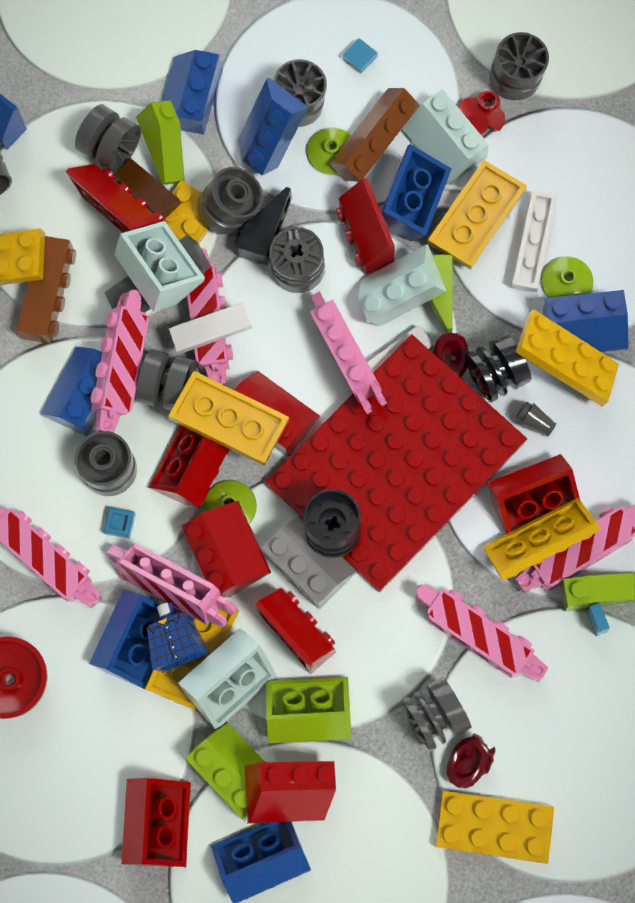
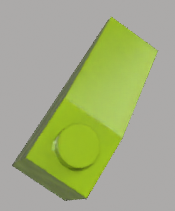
(163, 138)
(443, 304)
(604, 589)

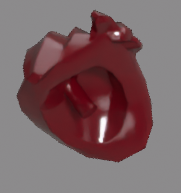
(451, 350)
(469, 761)

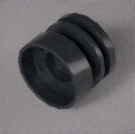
(493, 370)
(330, 509)

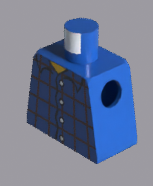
(174, 640)

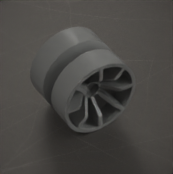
(519, 65)
(306, 83)
(107, 137)
(229, 200)
(160, 379)
(106, 463)

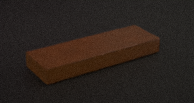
(148, 188)

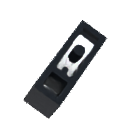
(262, 228)

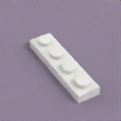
(534, 241)

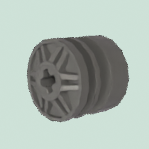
(302, 272)
(436, 714)

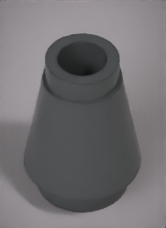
(535, 419)

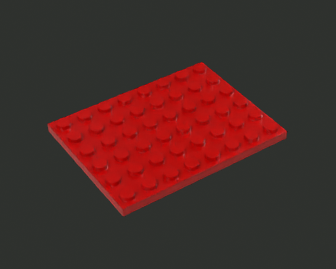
(403, 461)

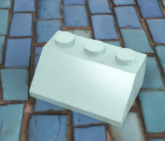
(446, 135)
(158, 265)
(400, 287)
(228, 678)

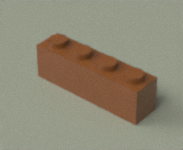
(374, 134)
(45, 297)

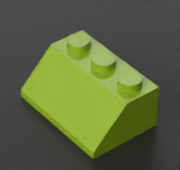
(308, 710)
(222, 762)

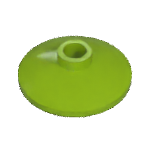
(319, 154)
(553, 277)
(233, 491)

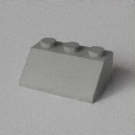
(310, 572)

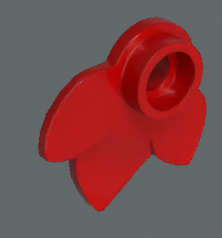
(482, 116)

